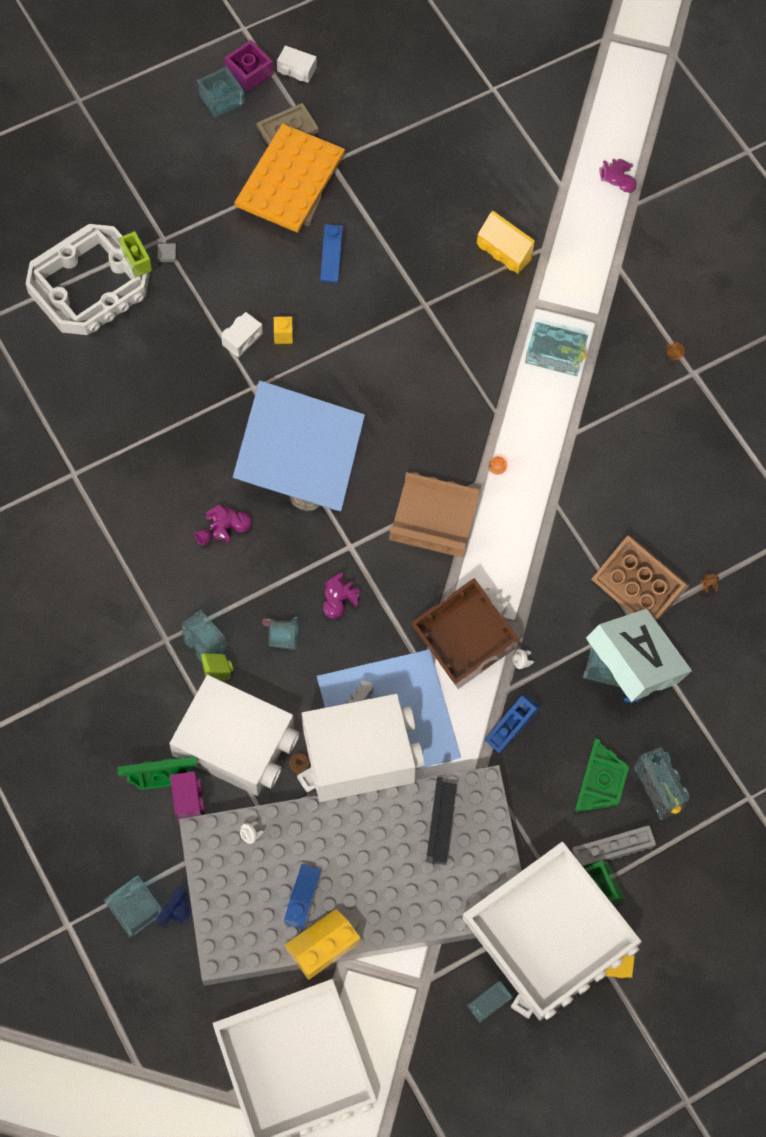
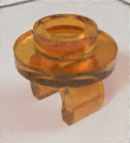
(675, 351)
(707, 580)

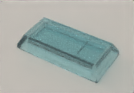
(489, 1001)

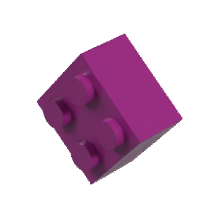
(249, 65)
(186, 794)

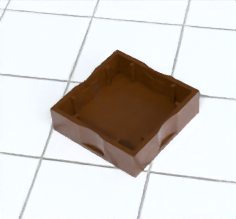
(466, 633)

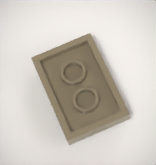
(295, 117)

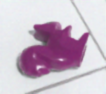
(615, 175)
(225, 518)
(335, 593)

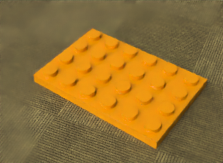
(289, 177)

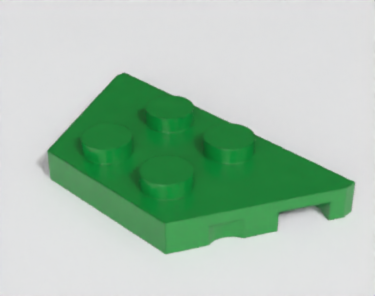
(156, 774)
(602, 780)

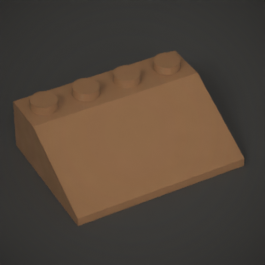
(639, 579)

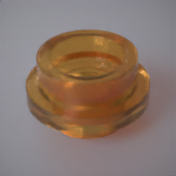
(497, 461)
(299, 769)

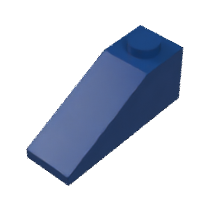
(331, 253)
(513, 722)
(302, 897)

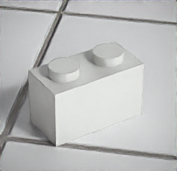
(296, 64)
(241, 334)

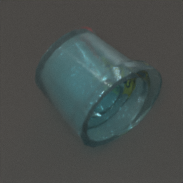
(283, 633)

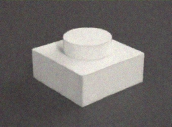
(307, 780)
(521, 1007)

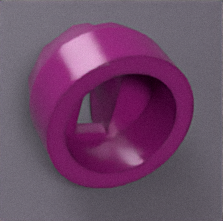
(203, 536)

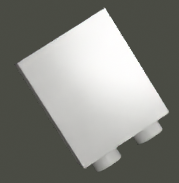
(235, 736)
(361, 747)

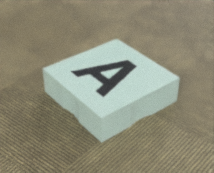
(638, 654)

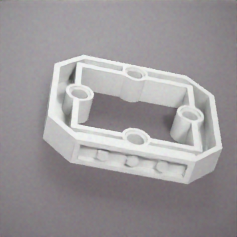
(100, 312)

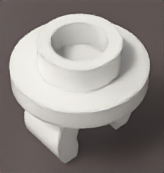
(520, 659)
(248, 832)

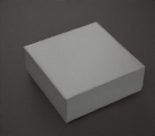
(167, 252)

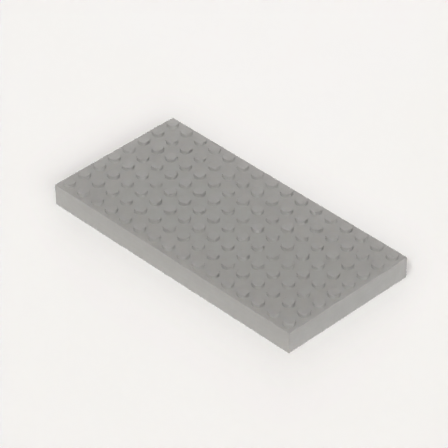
(370, 871)

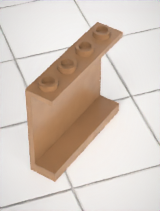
(434, 514)

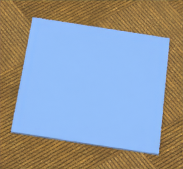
(299, 446)
(417, 686)

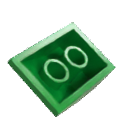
(606, 880)

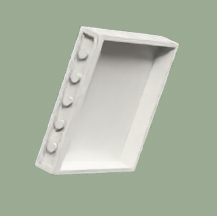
(552, 931)
(295, 1063)

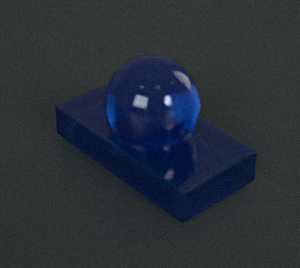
(175, 909)

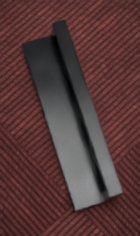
(441, 822)

